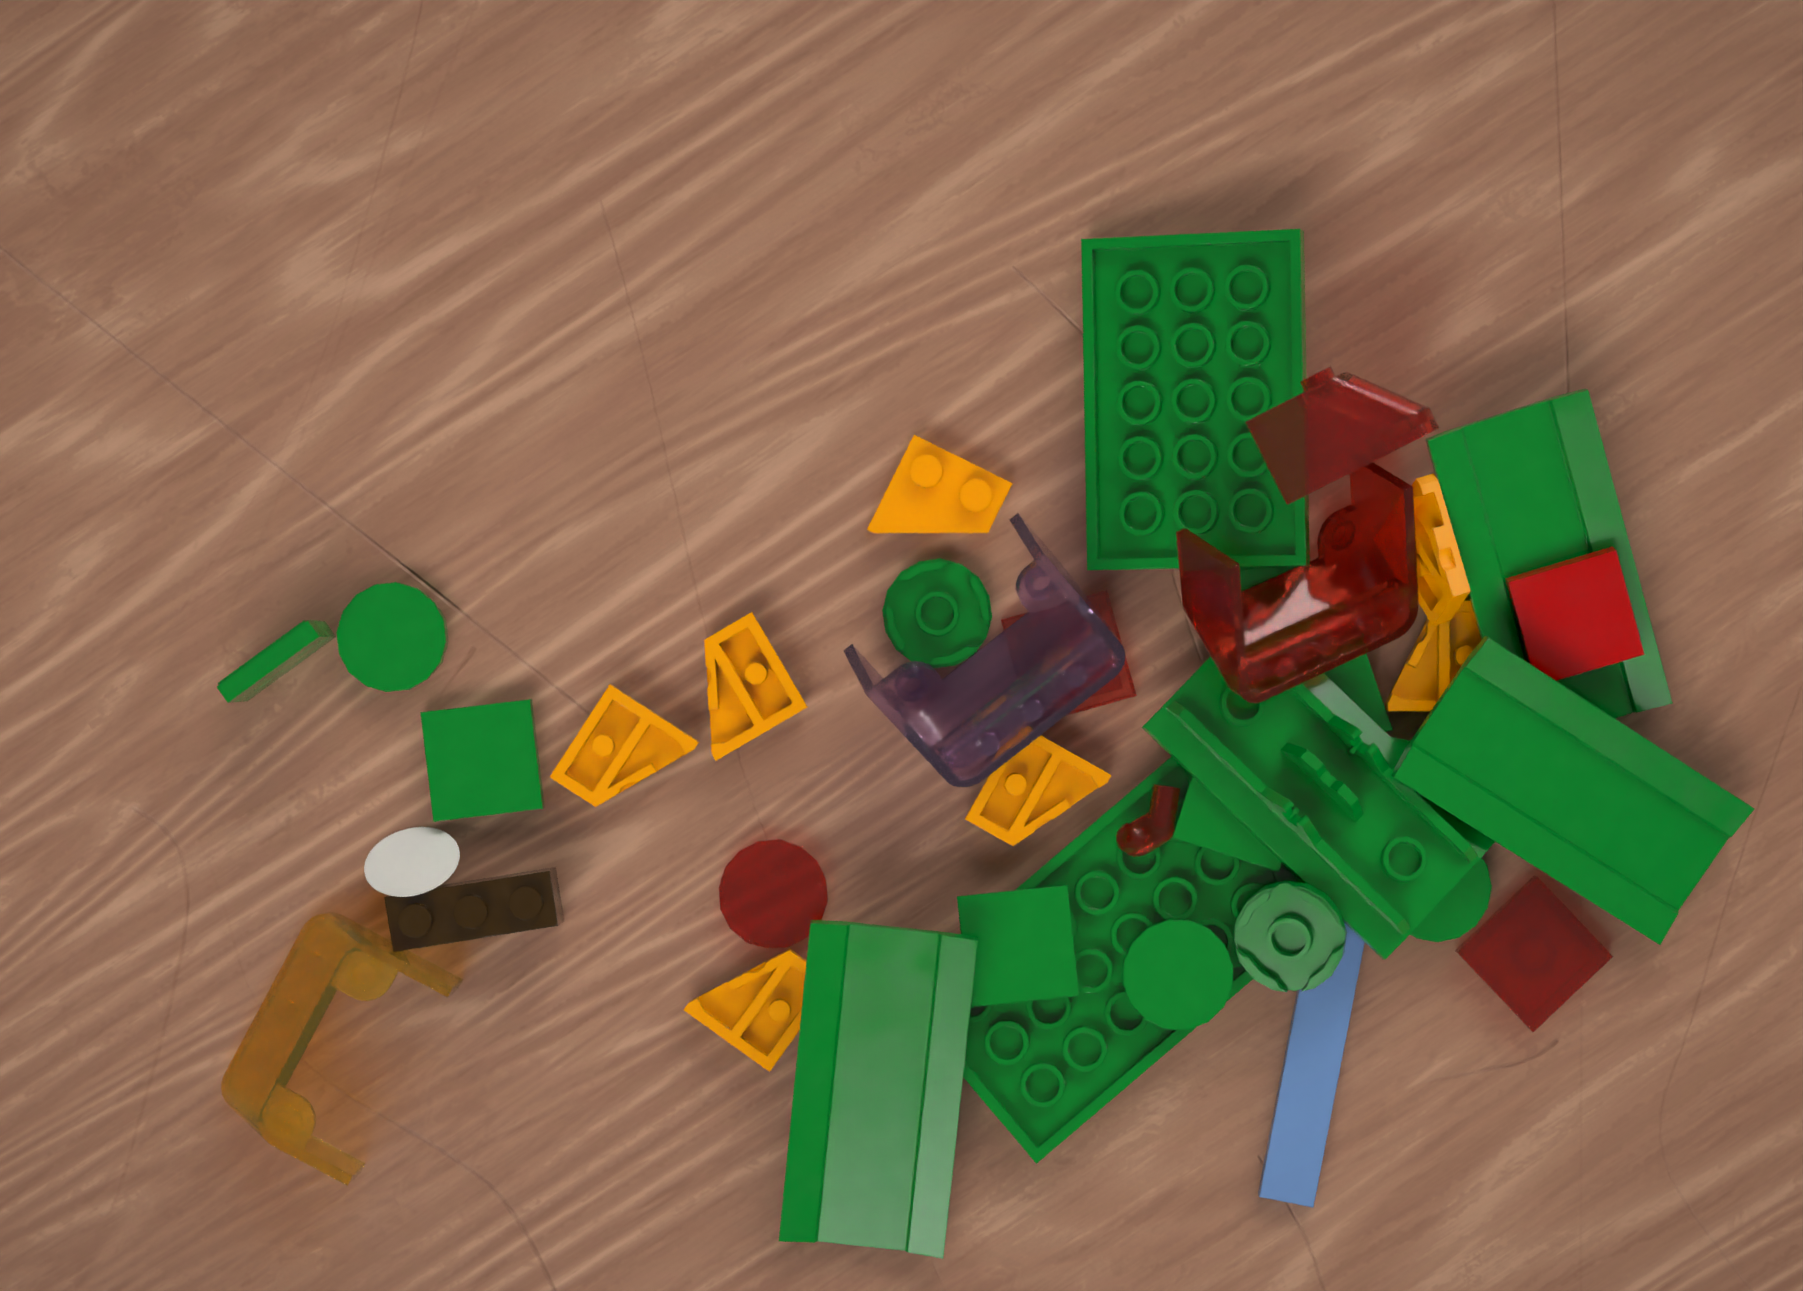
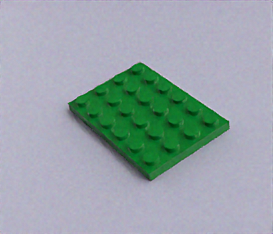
(1175, 360)

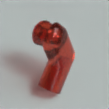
(1154, 827)

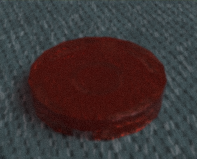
(773, 893)

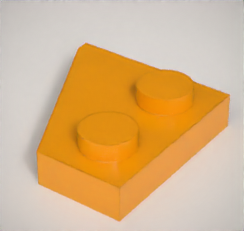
(938, 494)
(1439, 564)
(1434, 661)
(746, 686)
(619, 748)
(1033, 790)
(757, 1008)

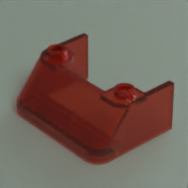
(1334, 431)
(1317, 614)

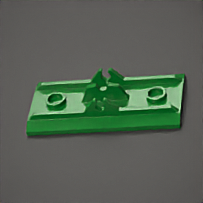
(1535, 494)
(1570, 789)
(1321, 796)
(878, 1086)

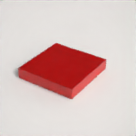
(1575, 615)

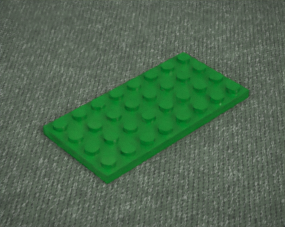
(1063, 1059)

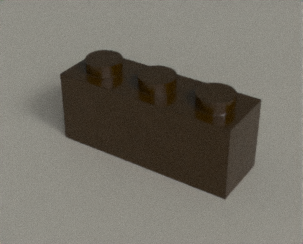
(475, 909)

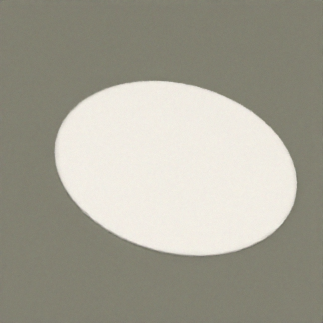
(411, 861)

